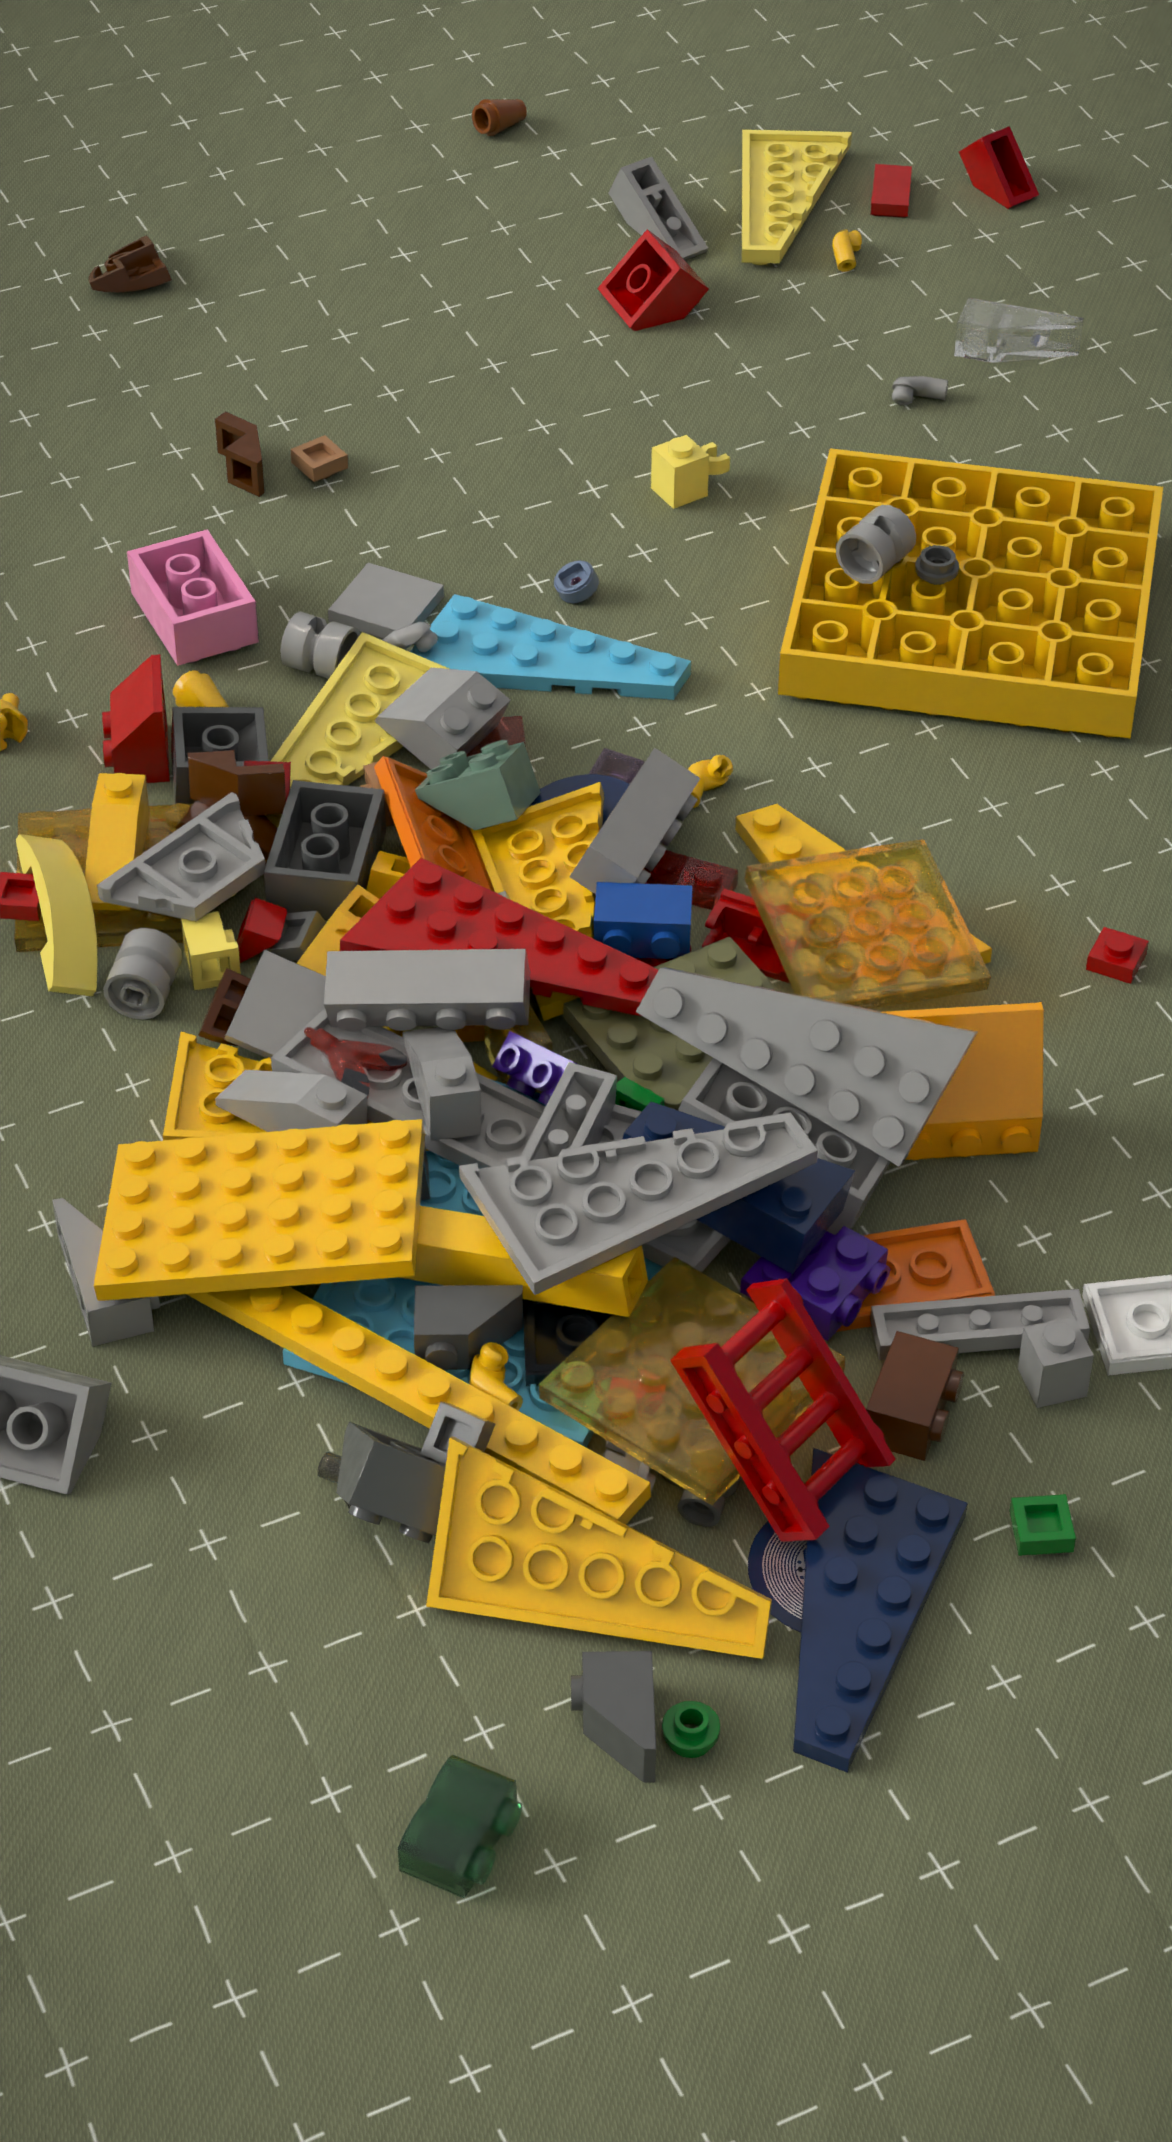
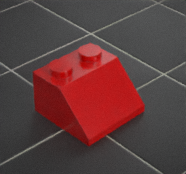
(652, 285)
(138, 725)

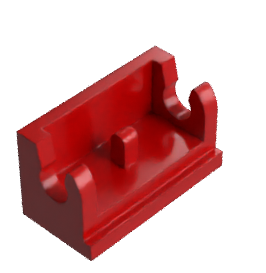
(739, 918)

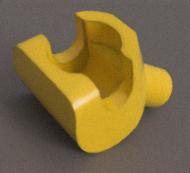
(12, 721)

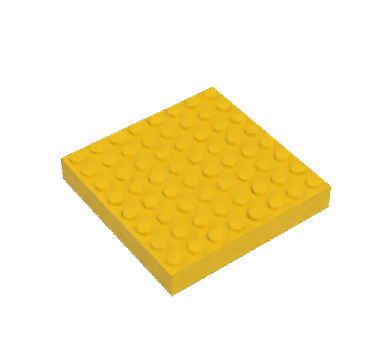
(1028, 631)

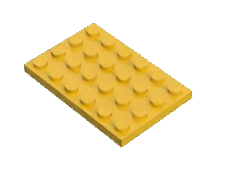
(262, 1210)

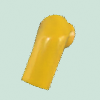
(843, 246)
(712, 774)
(489, 1374)

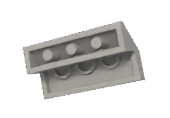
(579, 1113)

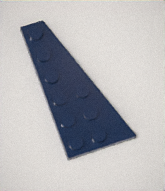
(863, 1600)

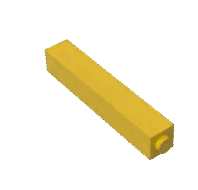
(466, 1251)

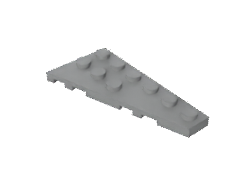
(837, 1061)
(619, 1194)

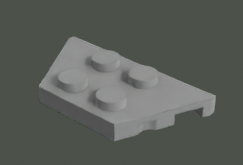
(191, 867)

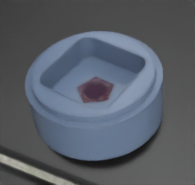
(576, 581)

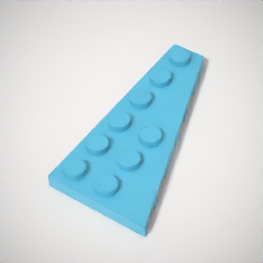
(537, 653)

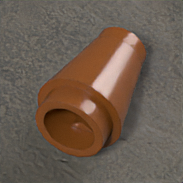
(497, 115)

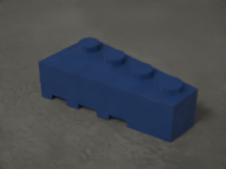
(776, 1221)

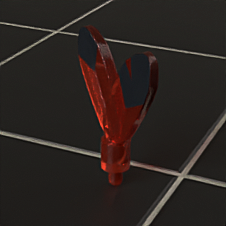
(350, 1056)

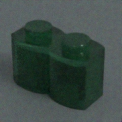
(458, 1827)

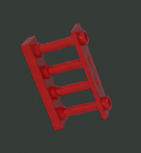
(739, 1418)

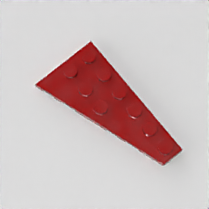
(448, 912)

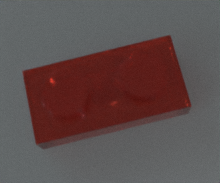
(705, 877)

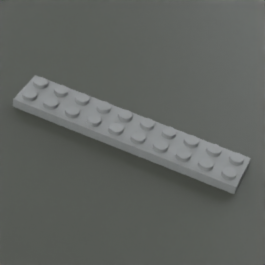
(505, 1126)

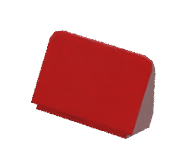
(260, 928)

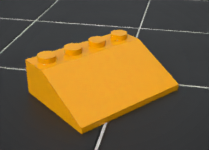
(997, 1089)

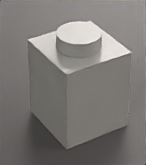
(1055, 1361)

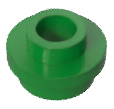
(691, 1741)

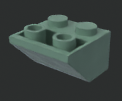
(483, 786)

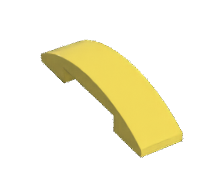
(67, 914)

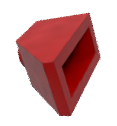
(999, 168)

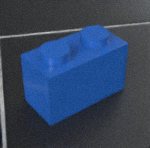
(644, 919)

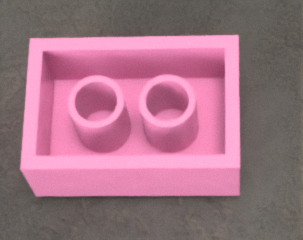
(193, 597)

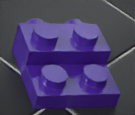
(530, 1066)
(831, 1278)

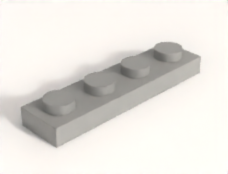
(977, 1321)

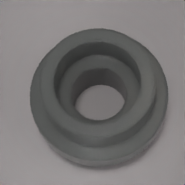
(937, 565)

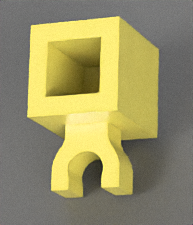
(683, 468)

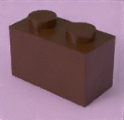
(914, 1392)

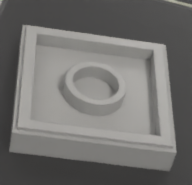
(385, 601)
(276, 1005)

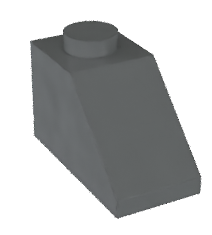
(459, 1319)
(619, 1707)

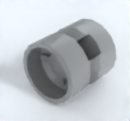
(876, 544)
(315, 644)
(143, 973)

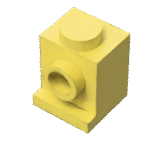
(209, 950)

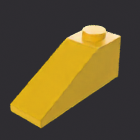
(116, 829)

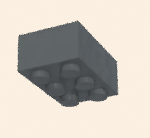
(324, 846)

